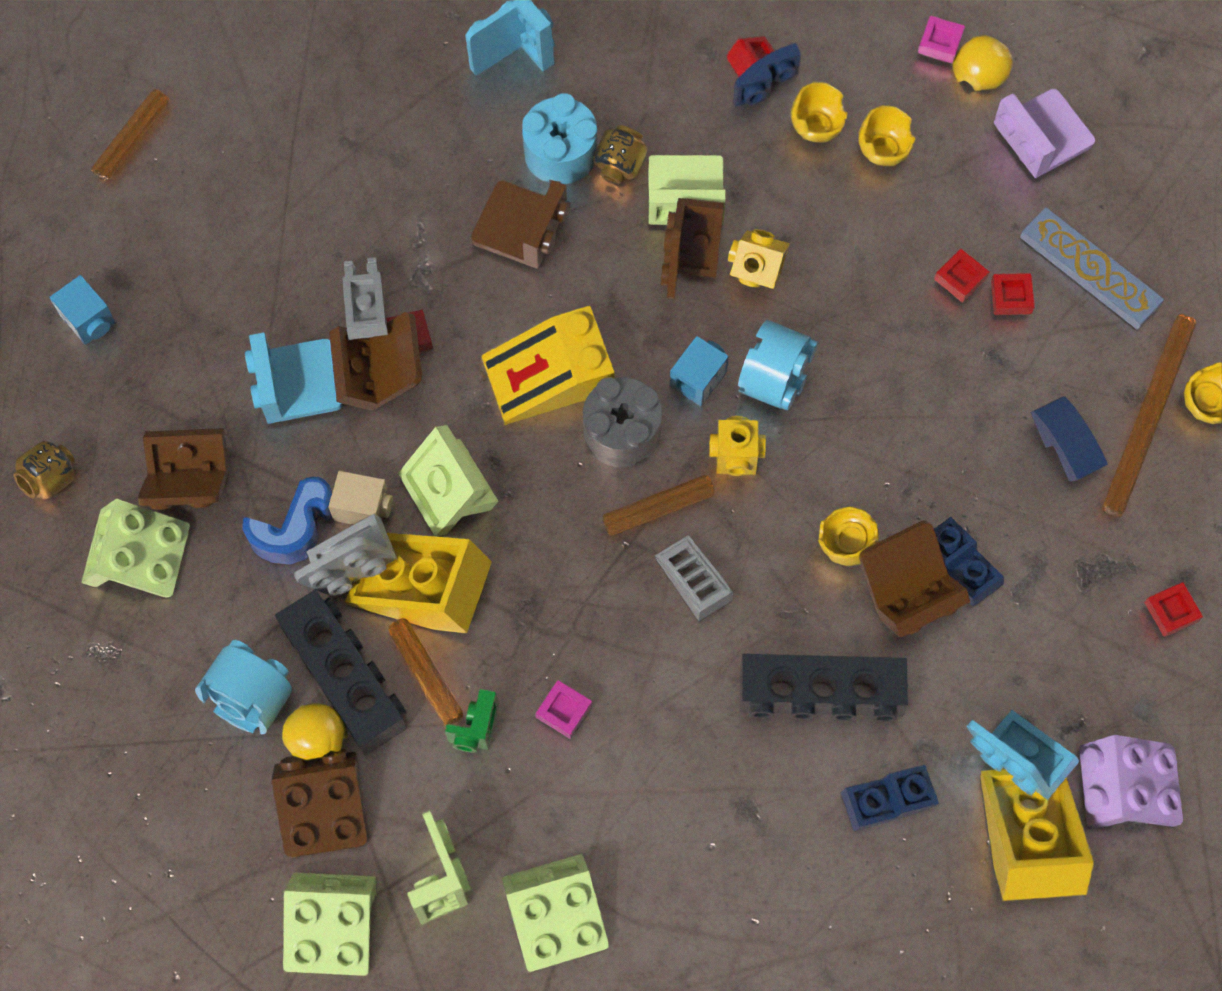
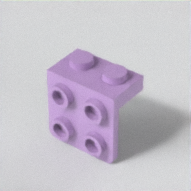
(1043, 131)
(1130, 782)

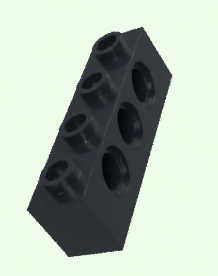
(883, 674)
(367, 727)

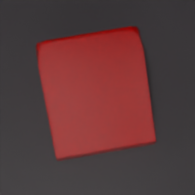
(747, 52)

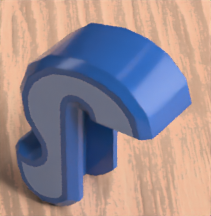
(299, 528)

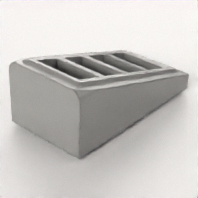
(700, 607)

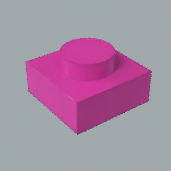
(941, 39)
(563, 709)

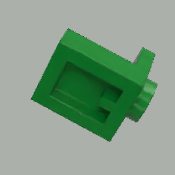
(481, 718)

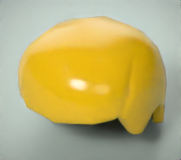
(983, 63)
(818, 112)
(886, 136)
(1204, 394)
(847, 534)
(314, 731)

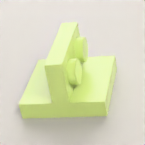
(445, 481)

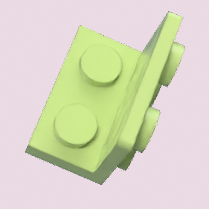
(683, 177)
(136, 549)
(441, 896)
(555, 912)
(328, 923)

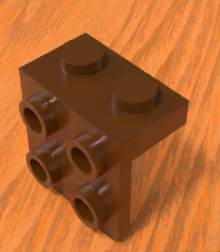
(521, 222)
(691, 241)
(377, 367)
(184, 468)
(911, 580)
(319, 803)

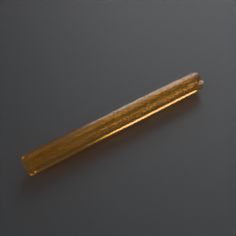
(1149, 416)

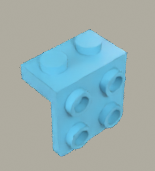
(510, 28)
(292, 378)
(1025, 753)

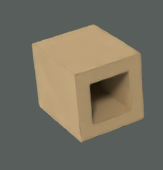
(358, 498)

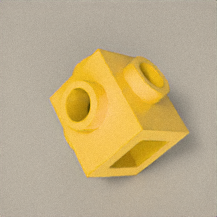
(758, 258)
(737, 446)

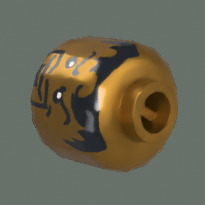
(620, 153)
(44, 470)

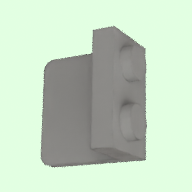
(348, 557)

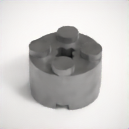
(624, 401)

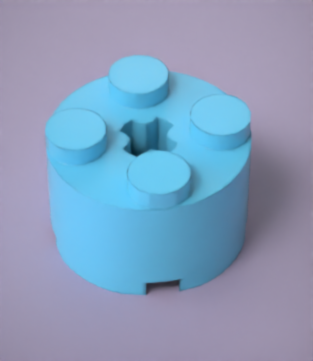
(560, 139)
(777, 365)
(245, 687)

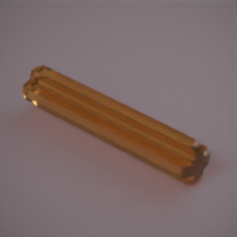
(130, 135)
(658, 505)
(425, 671)

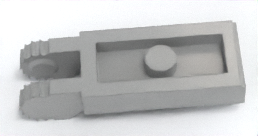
(364, 301)

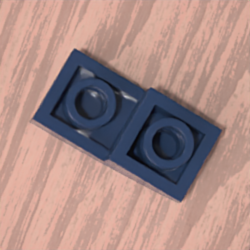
(756, 81)
(1067, 431)
(965, 562)
(889, 798)

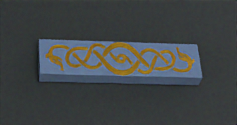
(1092, 268)

